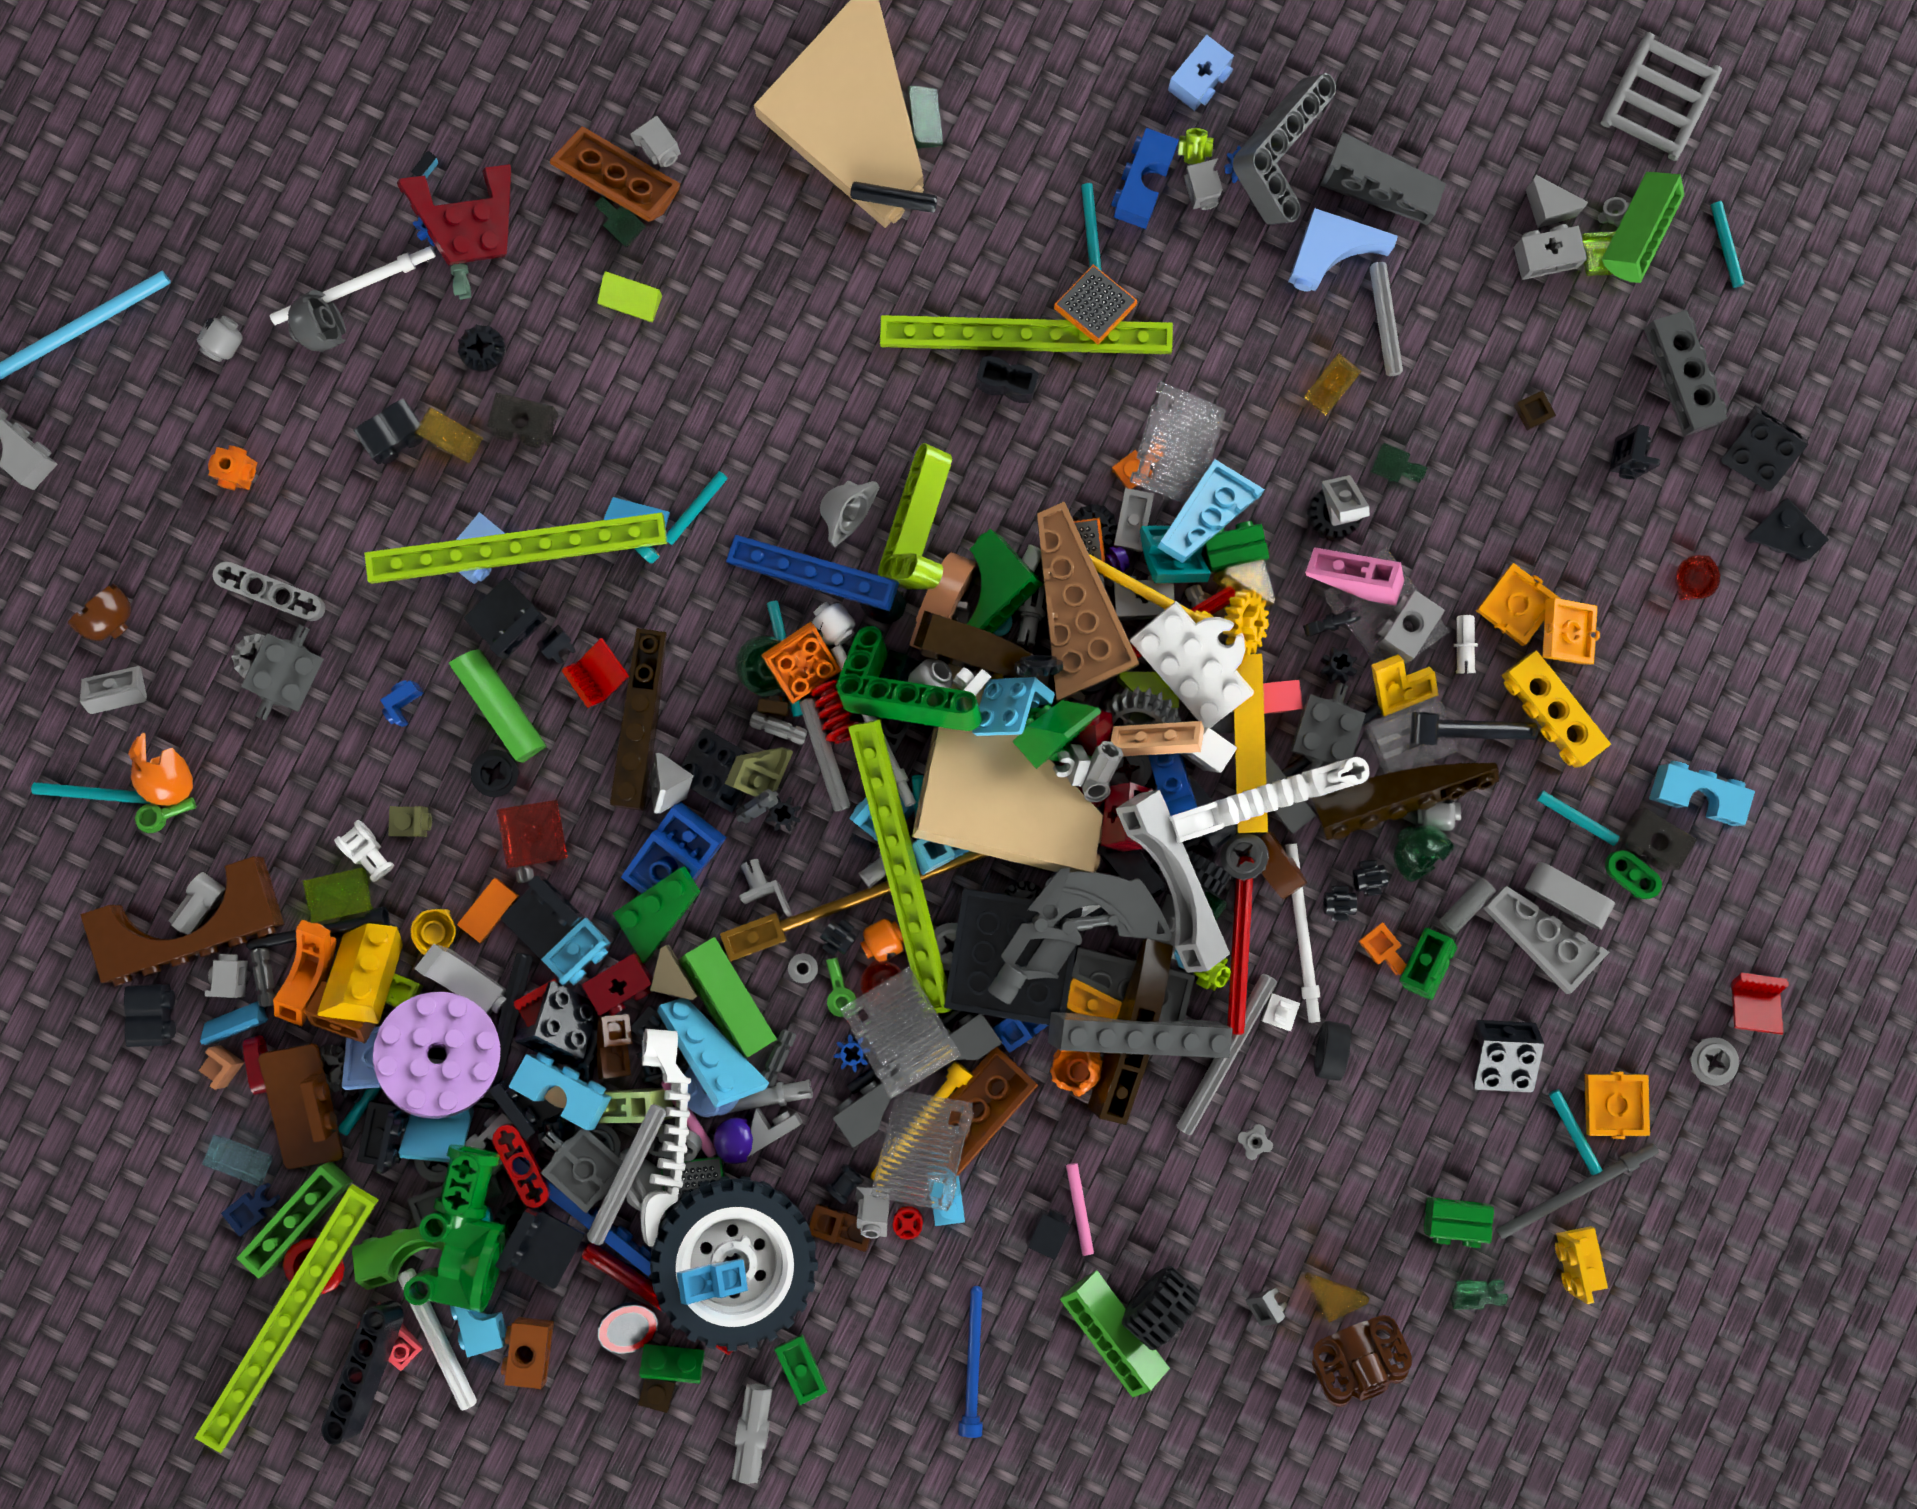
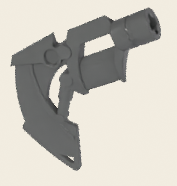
(1124, 900)

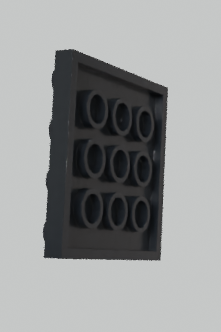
(982, 934)

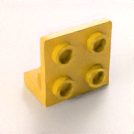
(1581, 1263)

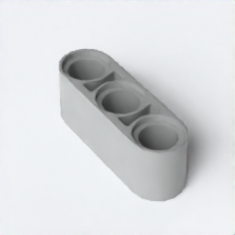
(1569, 895)

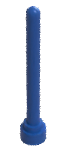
(970, 1425)

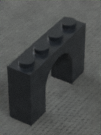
(1133, 864)

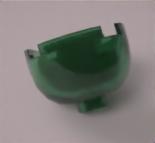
(752, 668)
(1420, 850)

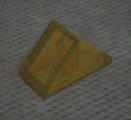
(1332, 384)
(1248, 577)
(1334, 1298)

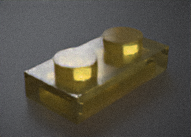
(449, 435)

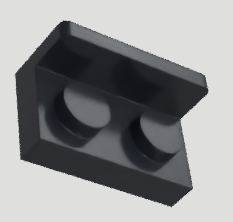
(1629, 453)

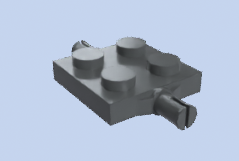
(282, 672)
(1327, 729)
(581, 1167)

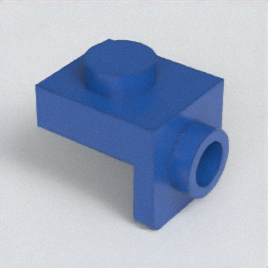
(401, 695)

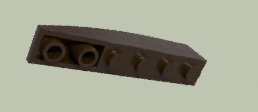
(974, 646)
(639, 721)
(1398, 794)
(1122, 1072)

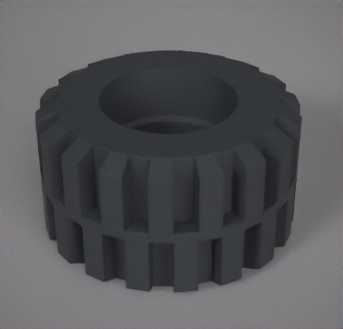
(1161, 1307)

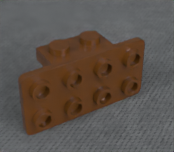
(301, 1106)

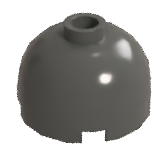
(315, 322)

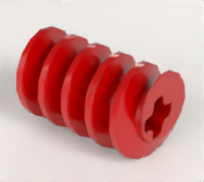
(837, 716)

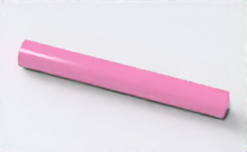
(695, 1126)
(1079, 1209)

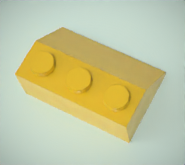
(362, 974)

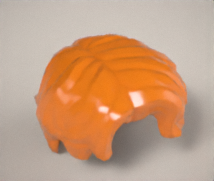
(1076, 1070)

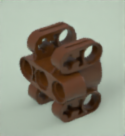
(1361, 1361)

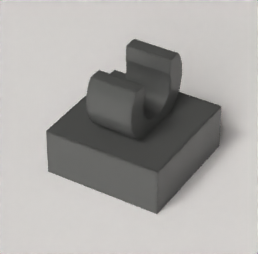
(1266, 1308)

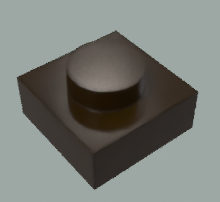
(1535, 410)
(774, 706)
(657, 1394)

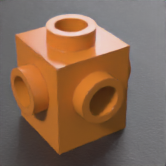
(232, 468)

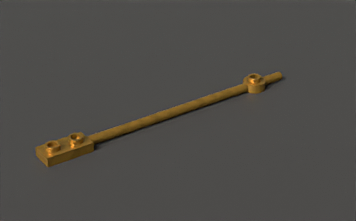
(770, 930)

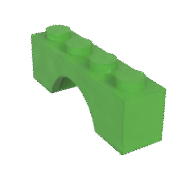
(380, 1259)

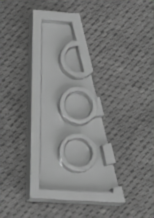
(1556, 948)

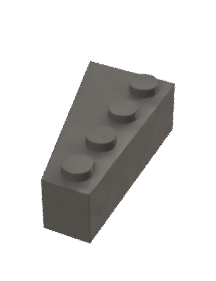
(1382, 180)

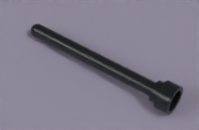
(375, 916)

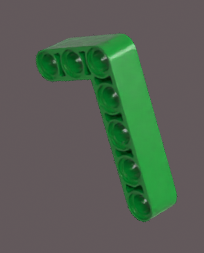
(869, 695)

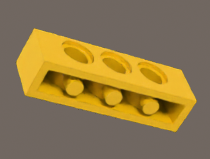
(1589, 739)

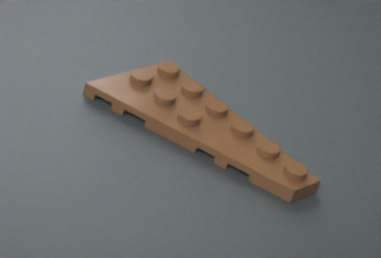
(1079, 612)

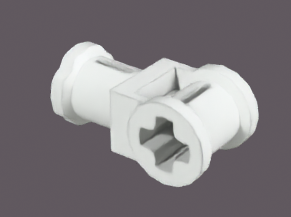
(362, 848)

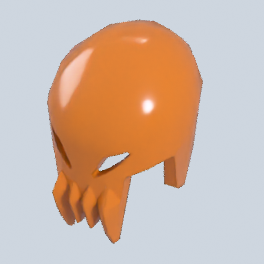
(163, 779)

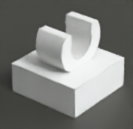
(967, 682)
(1280, 1012)

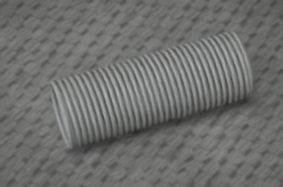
(1474, 900)

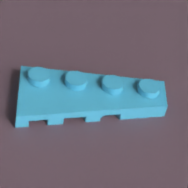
(1212, 505)
(714, 1060)

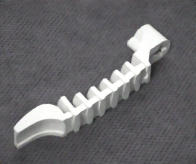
(1268, 798)
(660, 1050)

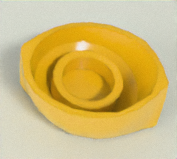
(432, 928)

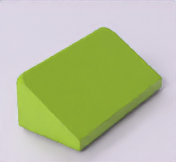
(629, 297)

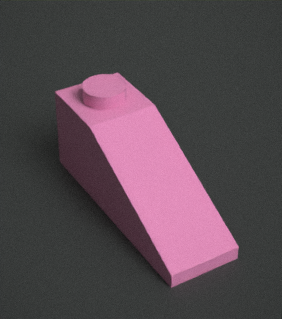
(1359, 575)

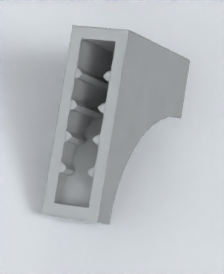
(462, 978)

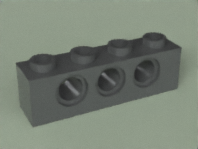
(1680, 387)

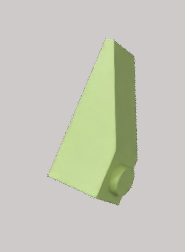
(633, 1105)

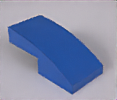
(1015, 1032)

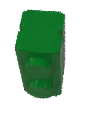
(1236, 547)
(1428, 963)
(1458, 1221)

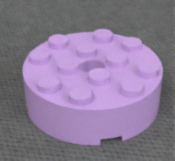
(431, 1023)

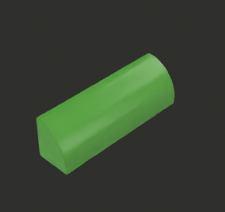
(1644, 225)
(498, 705)
(726, 998)
(1100, 1318)

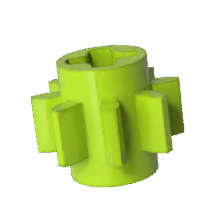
(1195, 146)
(1215, 977)

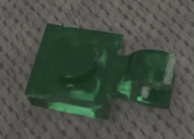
(621, 222)
(1393, 463)
(1475, 1294)

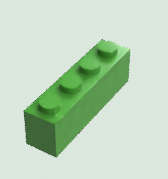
(294, 1219)

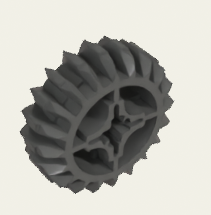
(1141, 708)

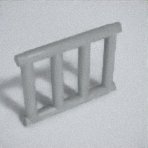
(1624, 93)

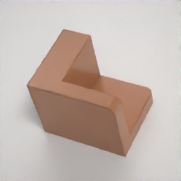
(220, 1066)

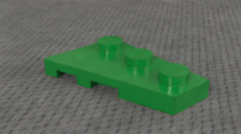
(654, 912)

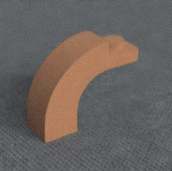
(946, 595)

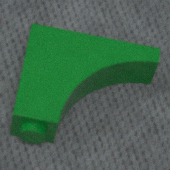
(1004, 581)

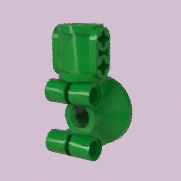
(471, 1244)

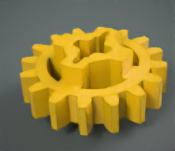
(1249, 618)

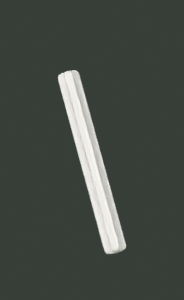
(441, 1348)

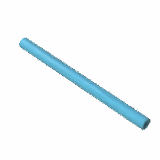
(83, 323)

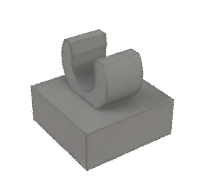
(1075, 765)

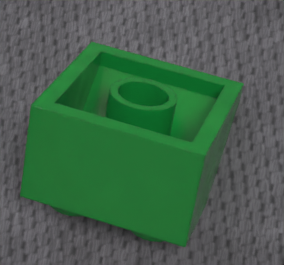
(1053, 730)

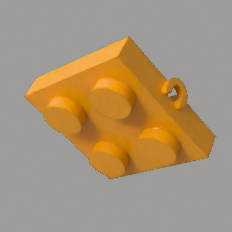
(1516, 604)
(1569, 631)
(1617, 1105)

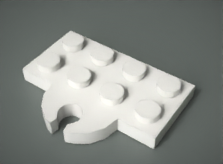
(1196, 662)

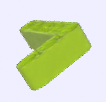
(913, 521)

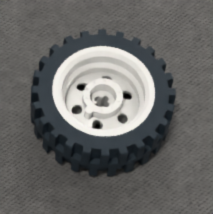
(786, 1259)

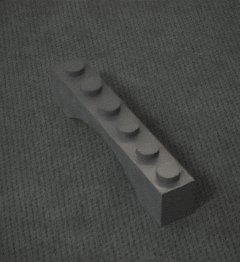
(1109, 1035)
(863, 1116)

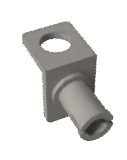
(761, 888)

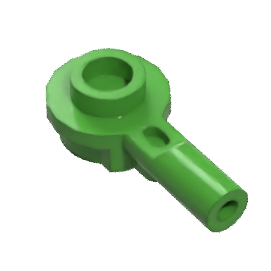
(153, 818)
(840, 995)

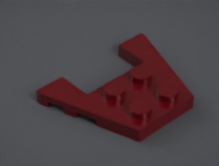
(468, 228)

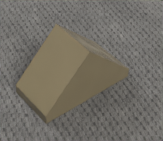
(670, 976)

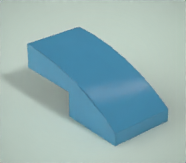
(712, 1281)

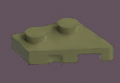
(759, 770)

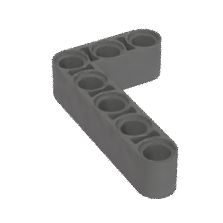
(1258, 158)

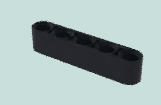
(362, 1372)

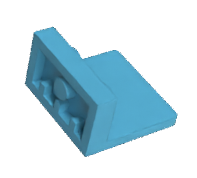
(1007, 704)
(431, 1137)

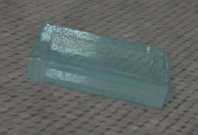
(237, 1160)

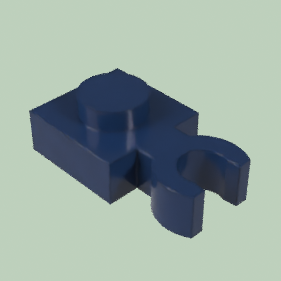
(248, 1211)

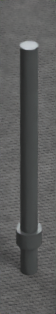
(1628, 1162)

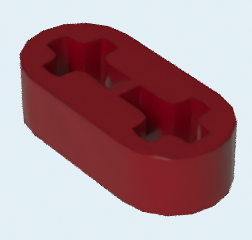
(252, 1049)

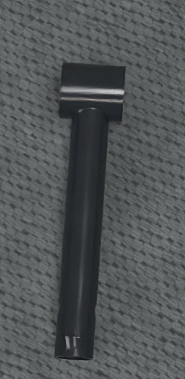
(1427, 729)

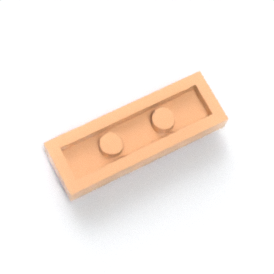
(1159, 738)

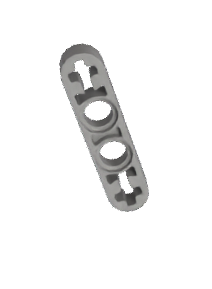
(269, 591)

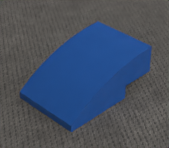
(677, 842)

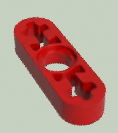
(537, 1182)

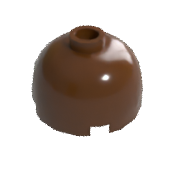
(103, 615)

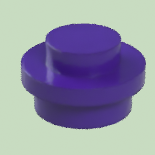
(1117, 558)

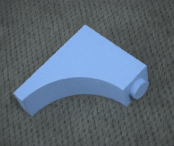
(1329, 241)

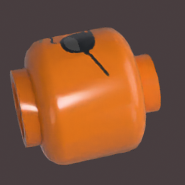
(882, 940)

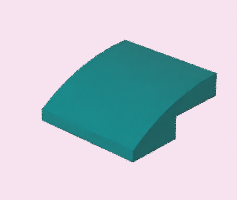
(1164, 567)

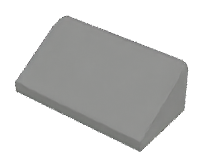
(113, 690)

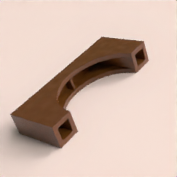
(125, 950)

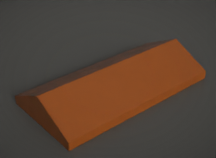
(616, 174)
(996, 1093)

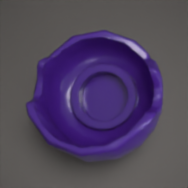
(733, 1140)

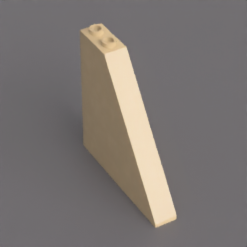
(848, 109)
(997, 804)

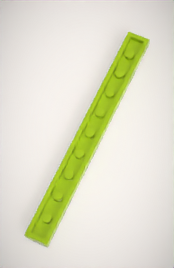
(1021, 335)
(515, 548)
(899, 860)
(286, 1318)

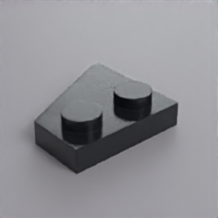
(1788, 532)

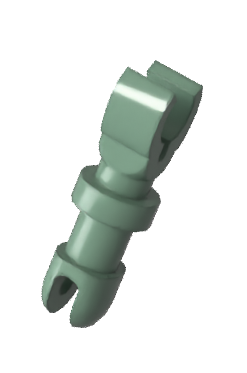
(460, 281)

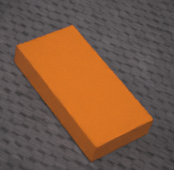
(487, 910)

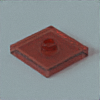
(531, 834)

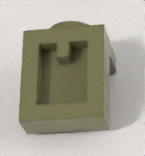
(409, 821)

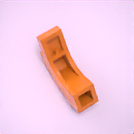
(310, 967)

